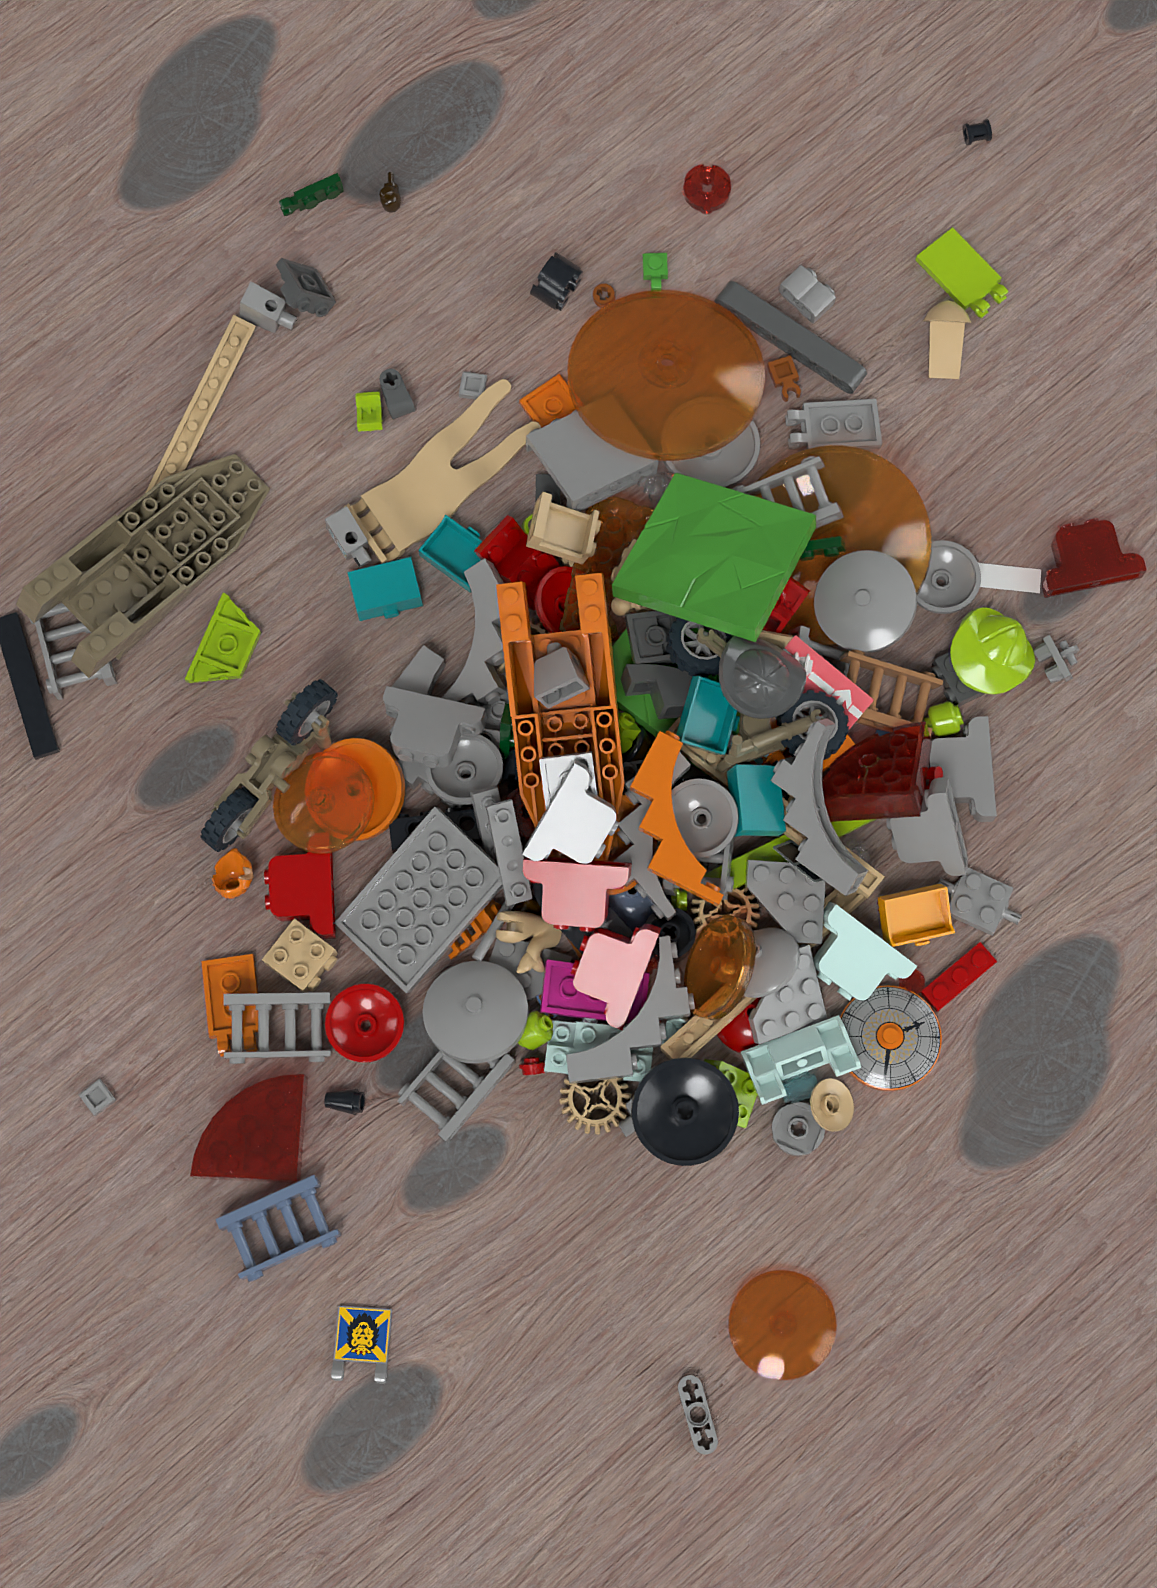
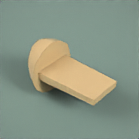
(946, 339)

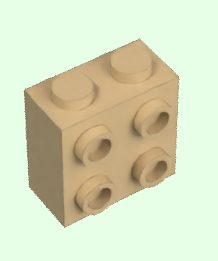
(300, 957)

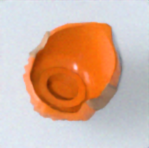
(232, 874)

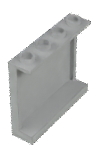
(584, 463)

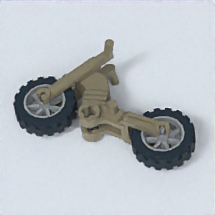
(756, 733)
(270, 762)

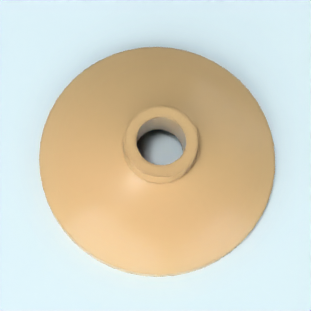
(832, 1105)

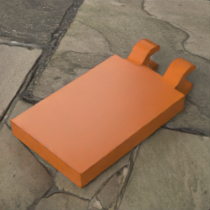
(230, 976)

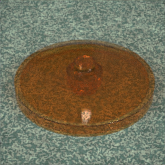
(325, 804)
(720, 966)
(782, 1325)

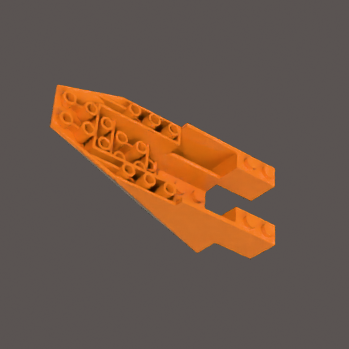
(574, 725)

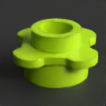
(680, 900)

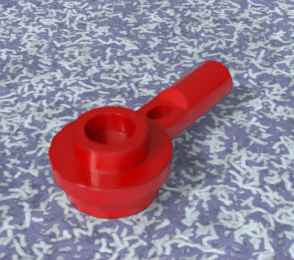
(532, 1066)

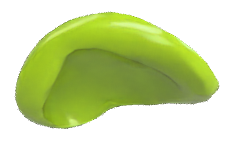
(991, 652)

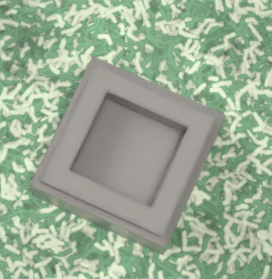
(472, 385)
(97, 1097)

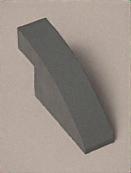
(665, 685)

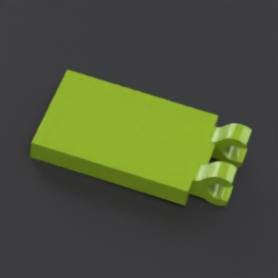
(962, 272)

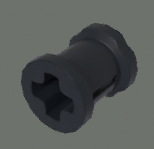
(977, 132)

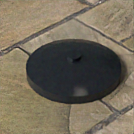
(685, 1111)

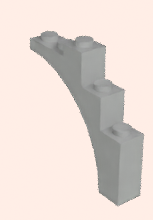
(420, 678)
(479, 678)
(802, 779)
(642, 850)
(665, 1001)

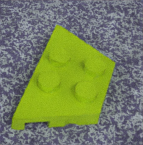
(225, 645)

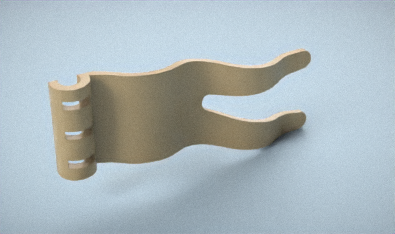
(429, 487)

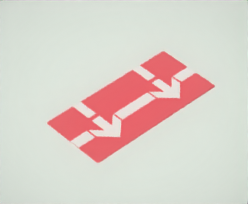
(831, 681)

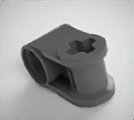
(396, 396)

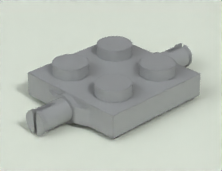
(980, 901)

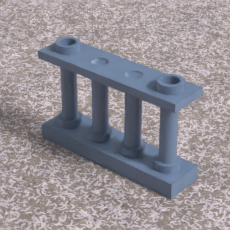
(282, 1201)

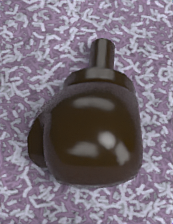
(390, 195)

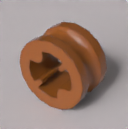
(599, 289)

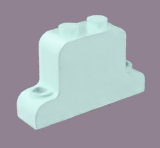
(856, 956)

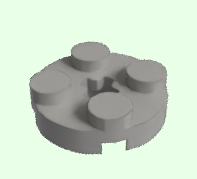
(783, 1134)

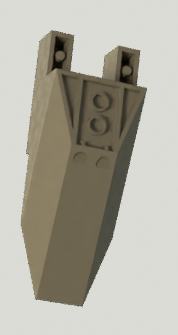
(148, 558)

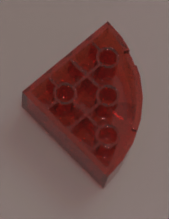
(880, 776)
(256, 1134)

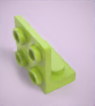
(742, 1086)

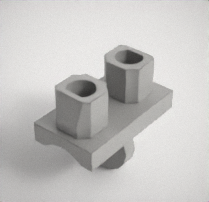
(1060, 670)

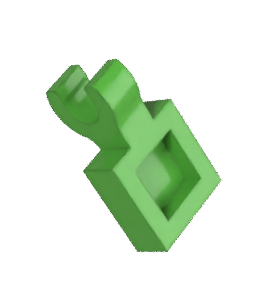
(655, 268)

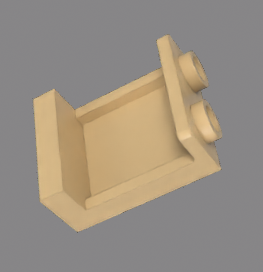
(562, 530)

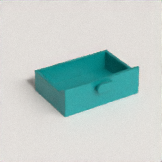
(452, 550)
(385, 589)
(707, 717)
(757, 800)

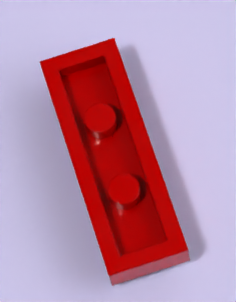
(958, 977)

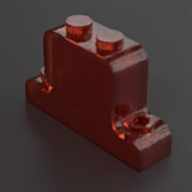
(1089, 558)

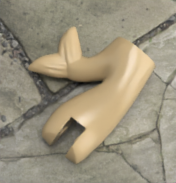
(523, 925)

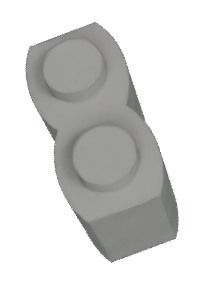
(807, 293)

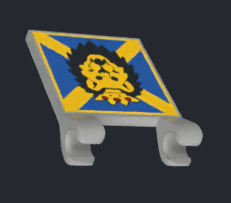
(362, 1338)

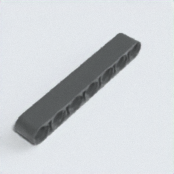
(792, 337)

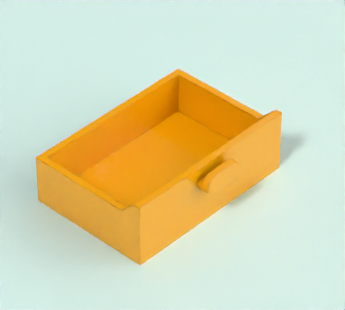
(915, 915)

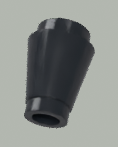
(346, 1101)

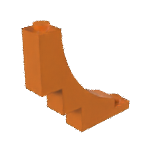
(673, 858)

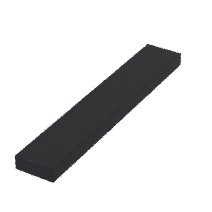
(27, 687)

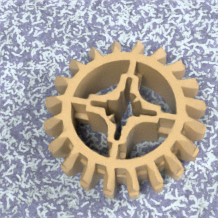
(736, 910)
(605, 1105)

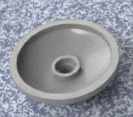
(958, 571)
(473, 756)
(713, 800)
(774, 962)

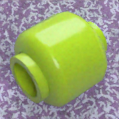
(944, 719)
(537, 1031)

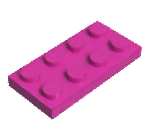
(562, 998)

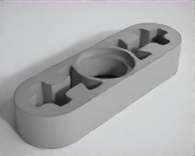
(709, 1432)

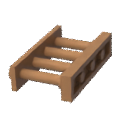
(891, 719)

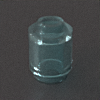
(799, 1087)

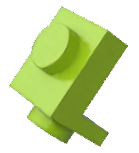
(369, 411)
(628, 730)

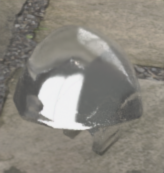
(655, 486)

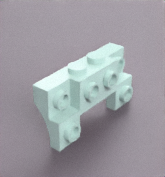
(582, 1036)
(799, 1053)

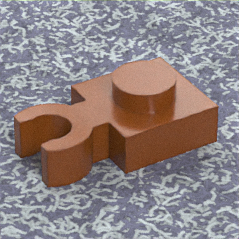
(784, 374)

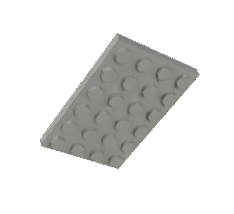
(421, 900)

